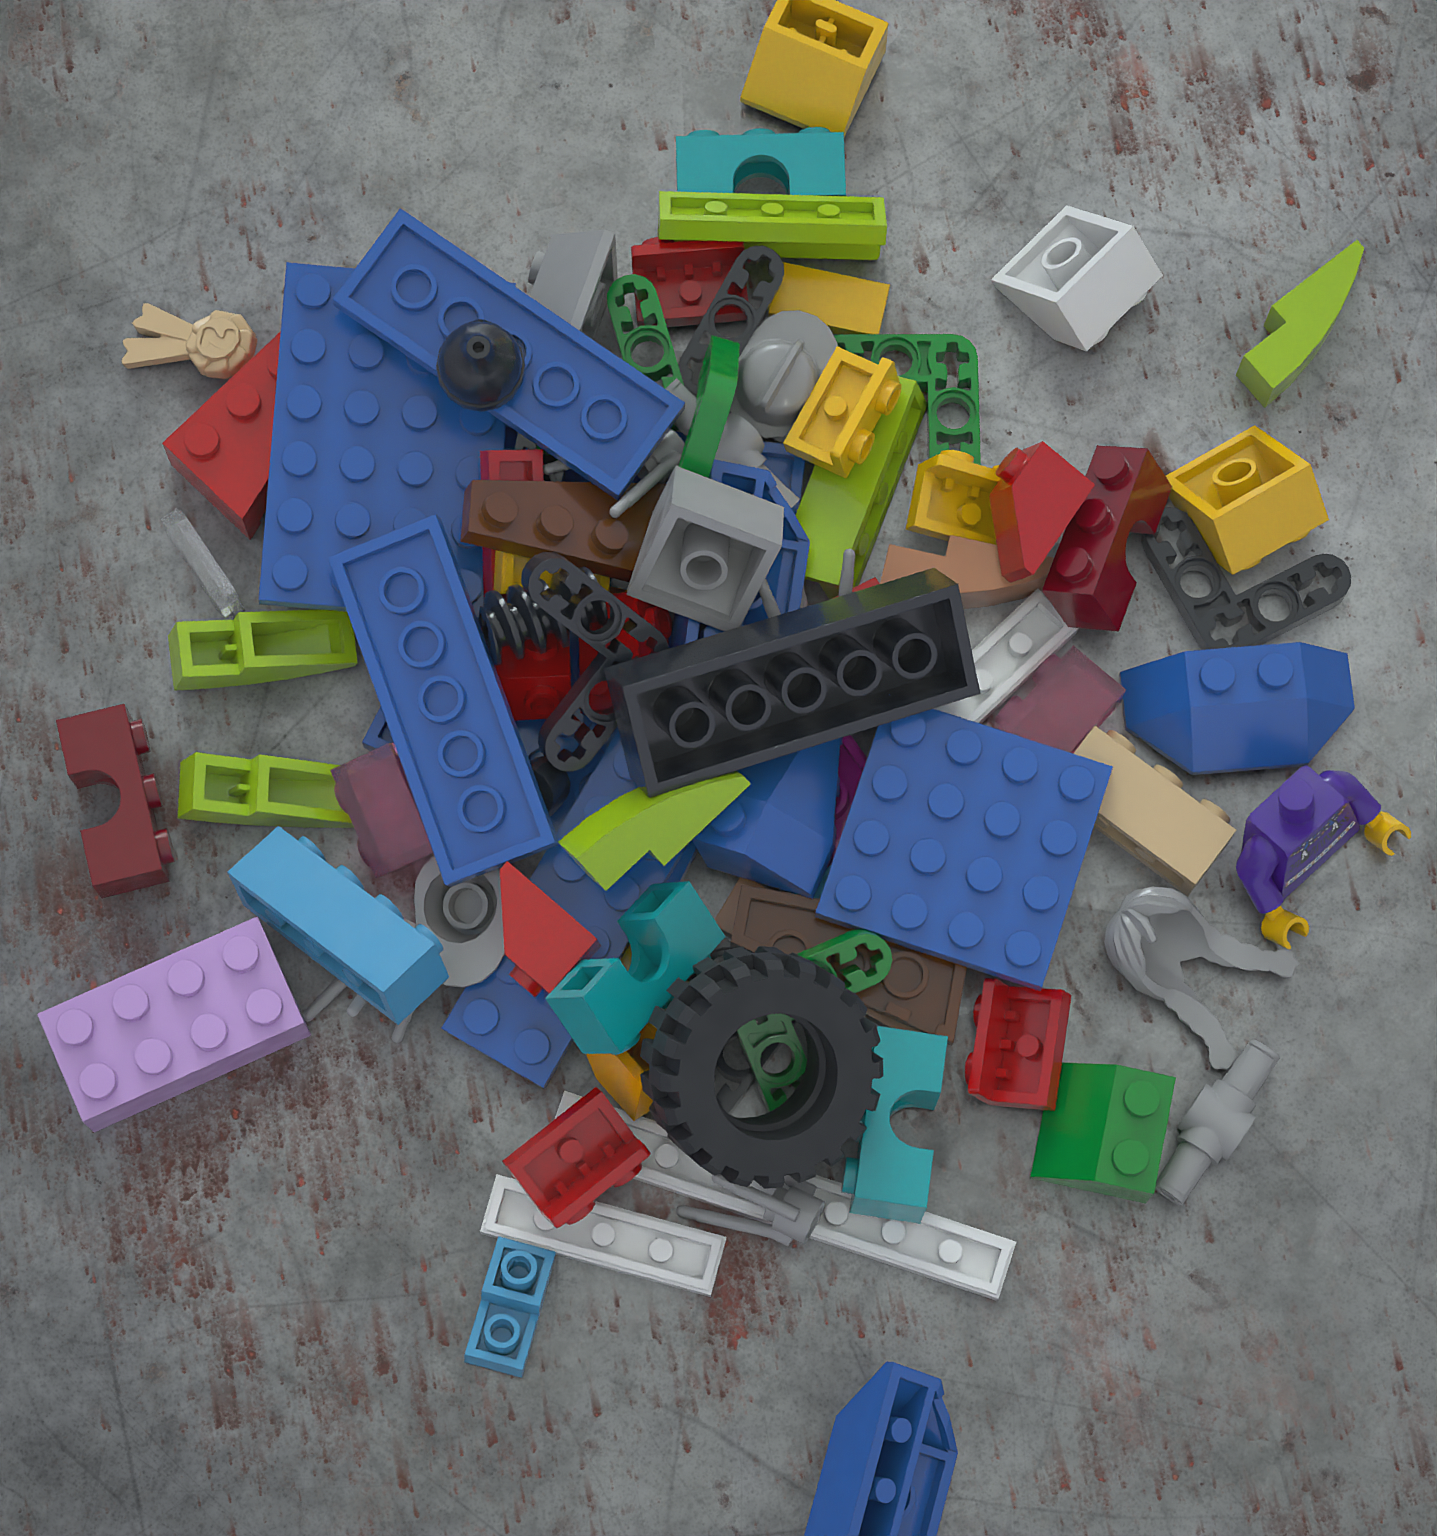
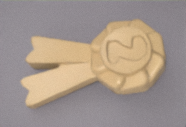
(214, 344)

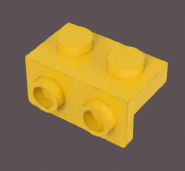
(843, 411)
(953, 498)

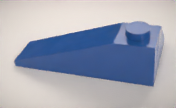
(781, 823)

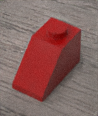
(1033, 506)
(539, 934)

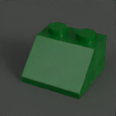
(1105, 1130)

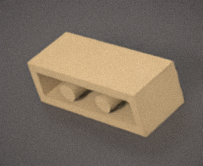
(1154, 816)

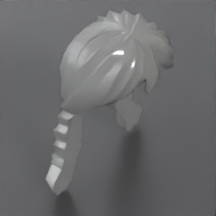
(1160, 930)

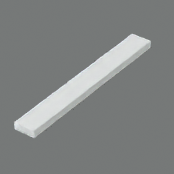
(932, 1249)

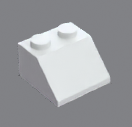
(1079, 276)

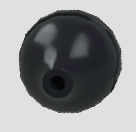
(480, 366)

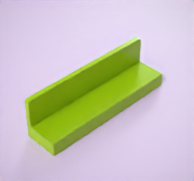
(785, 223)
(850, 510)

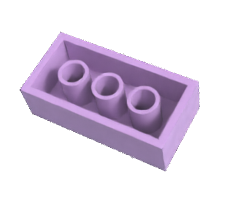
(173, 1025)

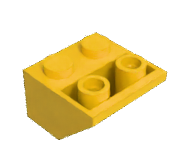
(815, 63)

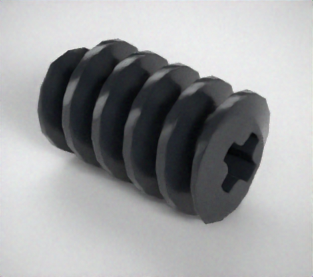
(522, 620)

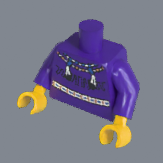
(1298, 833)

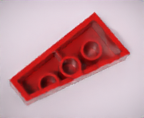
(229, 440)

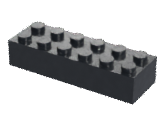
(792, 681)

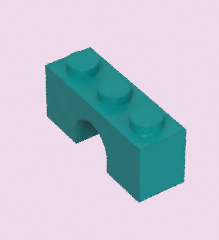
(799, 162)
(610, 1006)
(889, 1175)

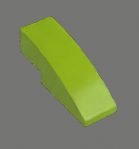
(1299, 327)
(260, 648)
(259, 792)
(635, 824)

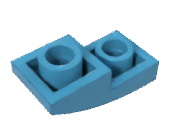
(510, 1307)

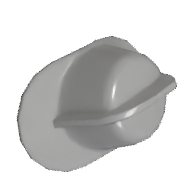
(781, 370)
(464, 921)

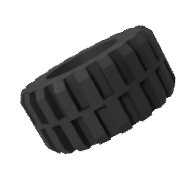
(820, 1110)

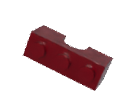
(1090, 570)
(128, 848)

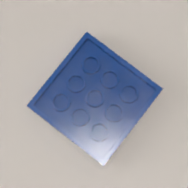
(965, 844)

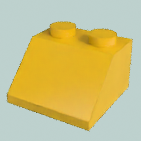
(1248, 498)

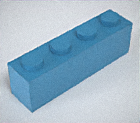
(340, 923)

